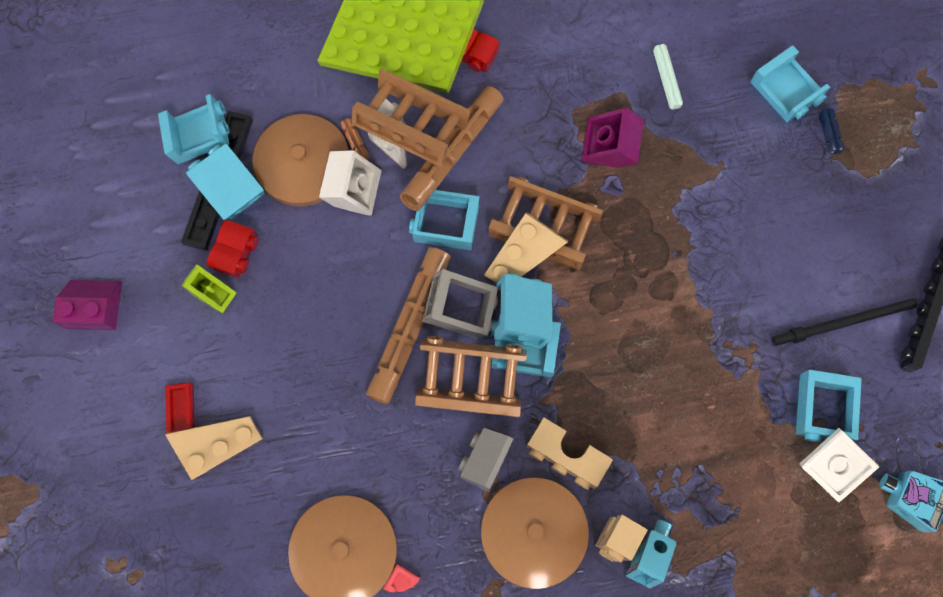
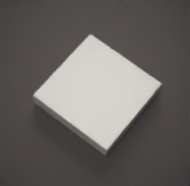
(839, 465)

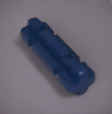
(832, 131)

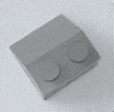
(485, 459)

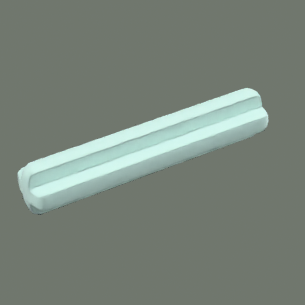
(668, 77)

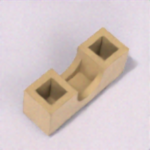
(586, 469)
(620, 539)

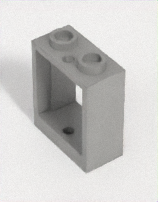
(437, 299)

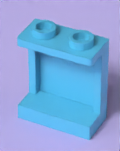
(788, 86)
(194, 131)
(225, 182)
(525, 311)
(538, 361)

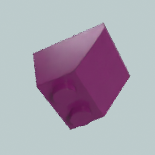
(613, 138)
(88, 305)

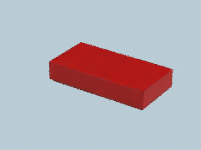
(179, 407)

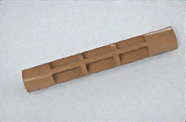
(458, 141)
(406, 329)

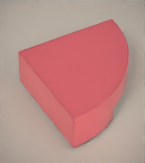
(401, 580)

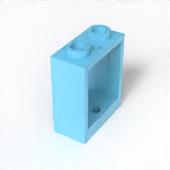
(448, 199)
(811, 379)

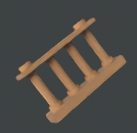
(406, 137)
(568, 256)
(456, 398)

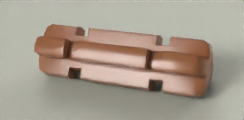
(354, 138)

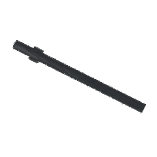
(800, 334)

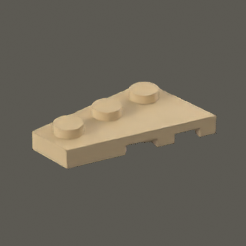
(525, 249)
(212, 444)

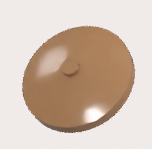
(294, 157)
(534, 533)
(342, 549)

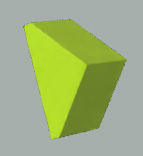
(208, 289)

